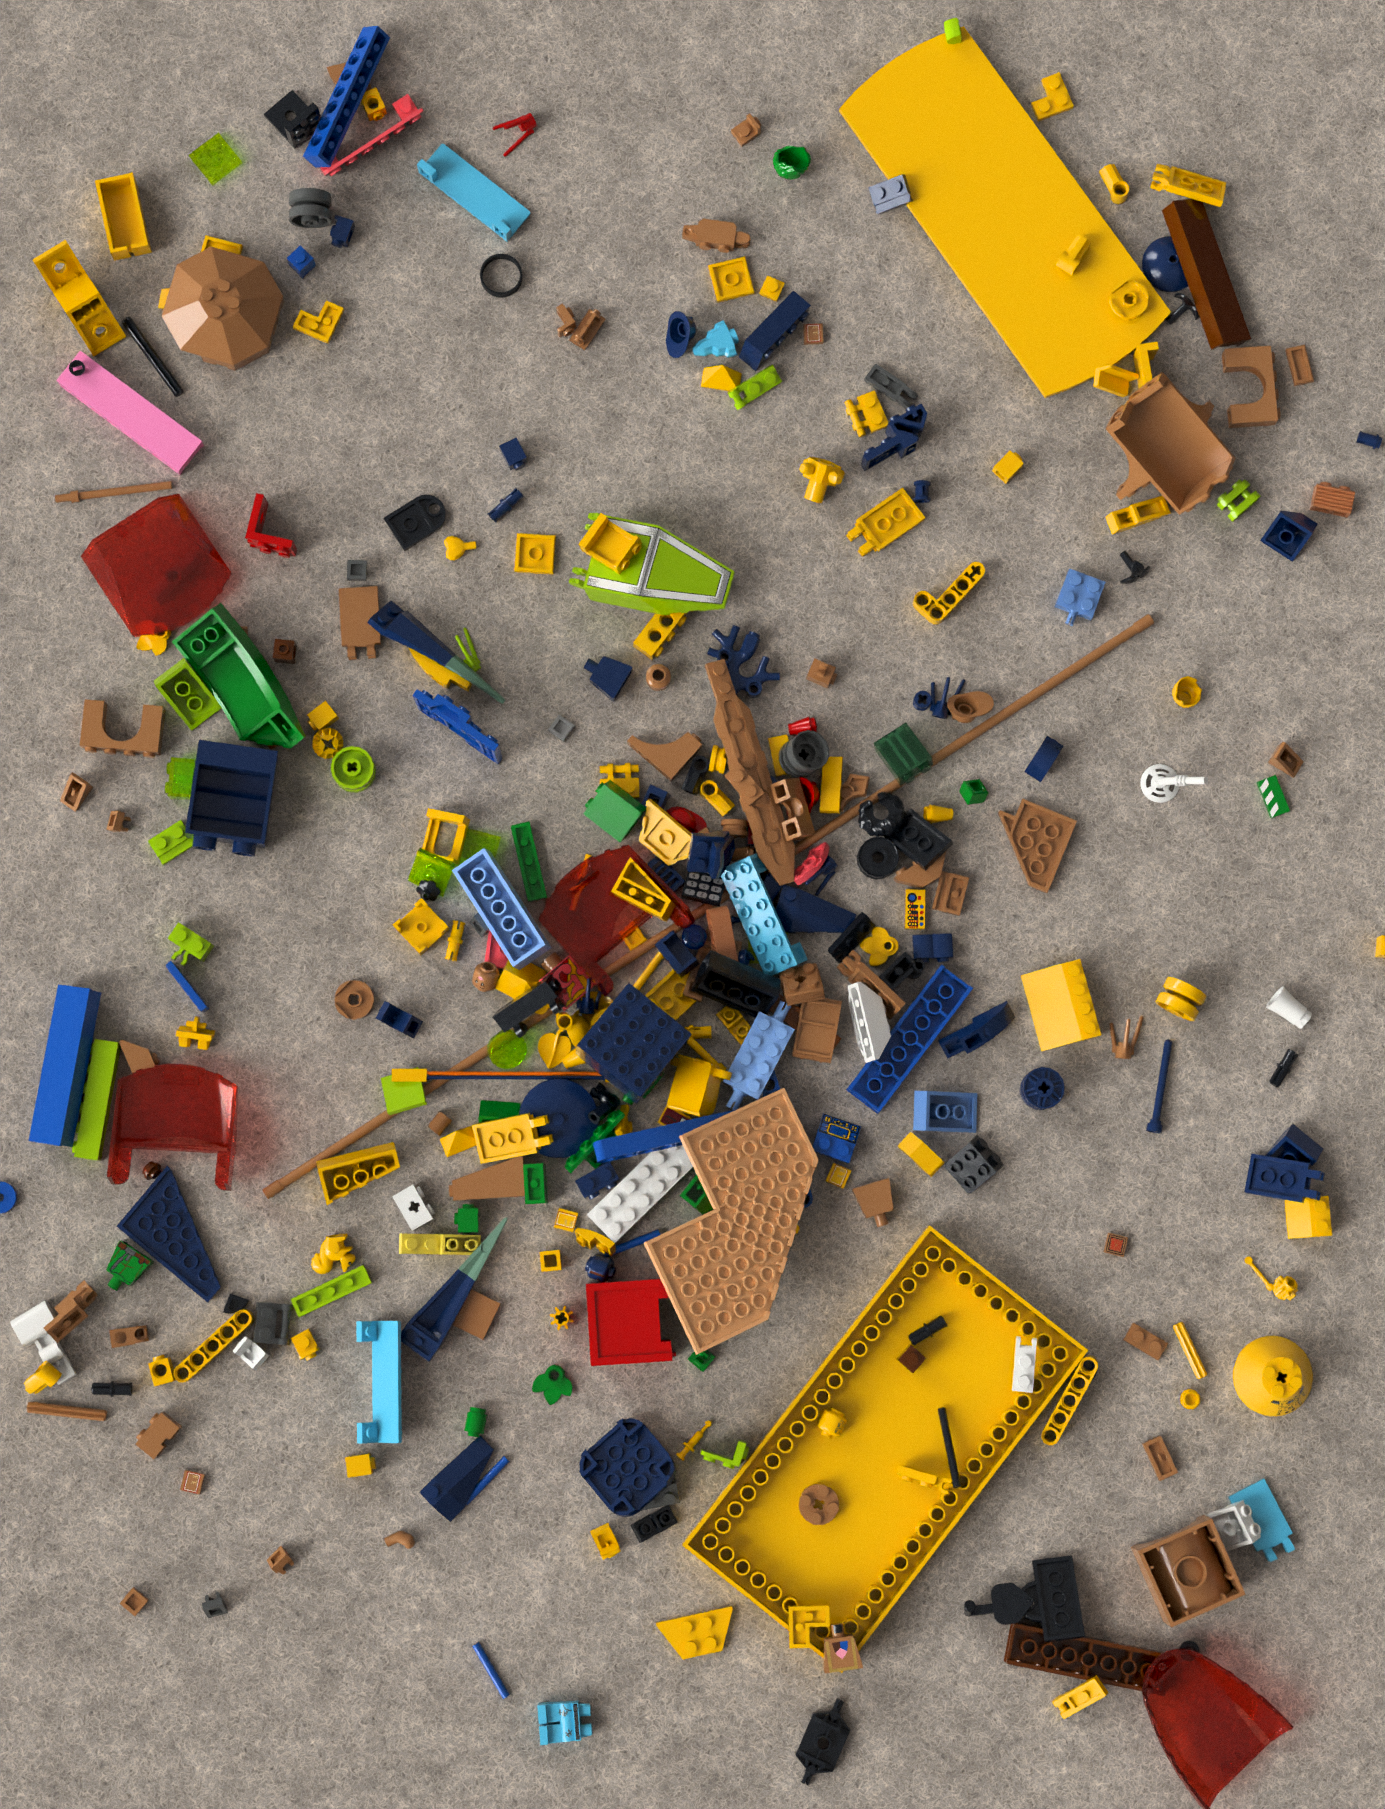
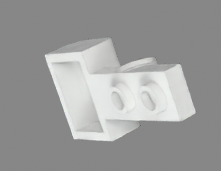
(30, 1330)

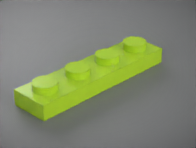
(331, 1291)

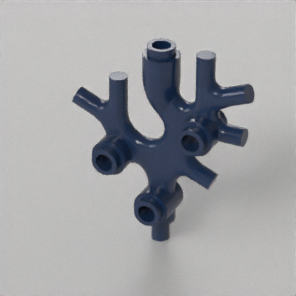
(736, 658)

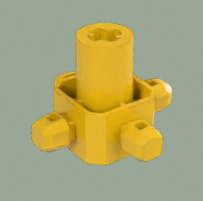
(821, 474)

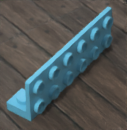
(474, 192)
(760, 917)
(385, 1382)

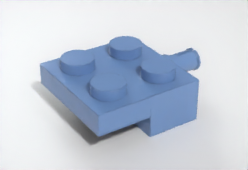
(1079, 595)

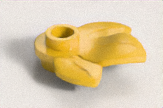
(157, 643)
(876, 946)

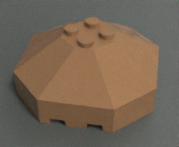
(223, 307)

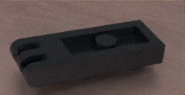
(851, 937)

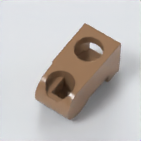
(128, 1336)

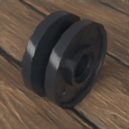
(880, 846)

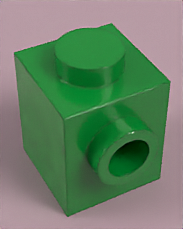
(467, 1219)

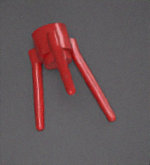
(525, 123)

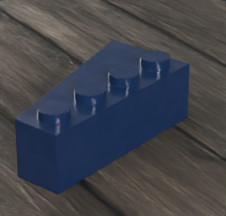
(774, 330)

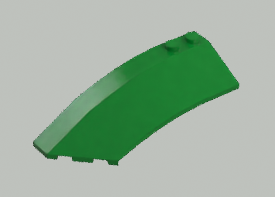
(240, 679)

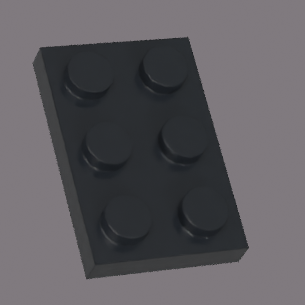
(920, 840)

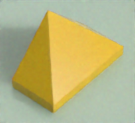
(720, 378)
(458, 1141)

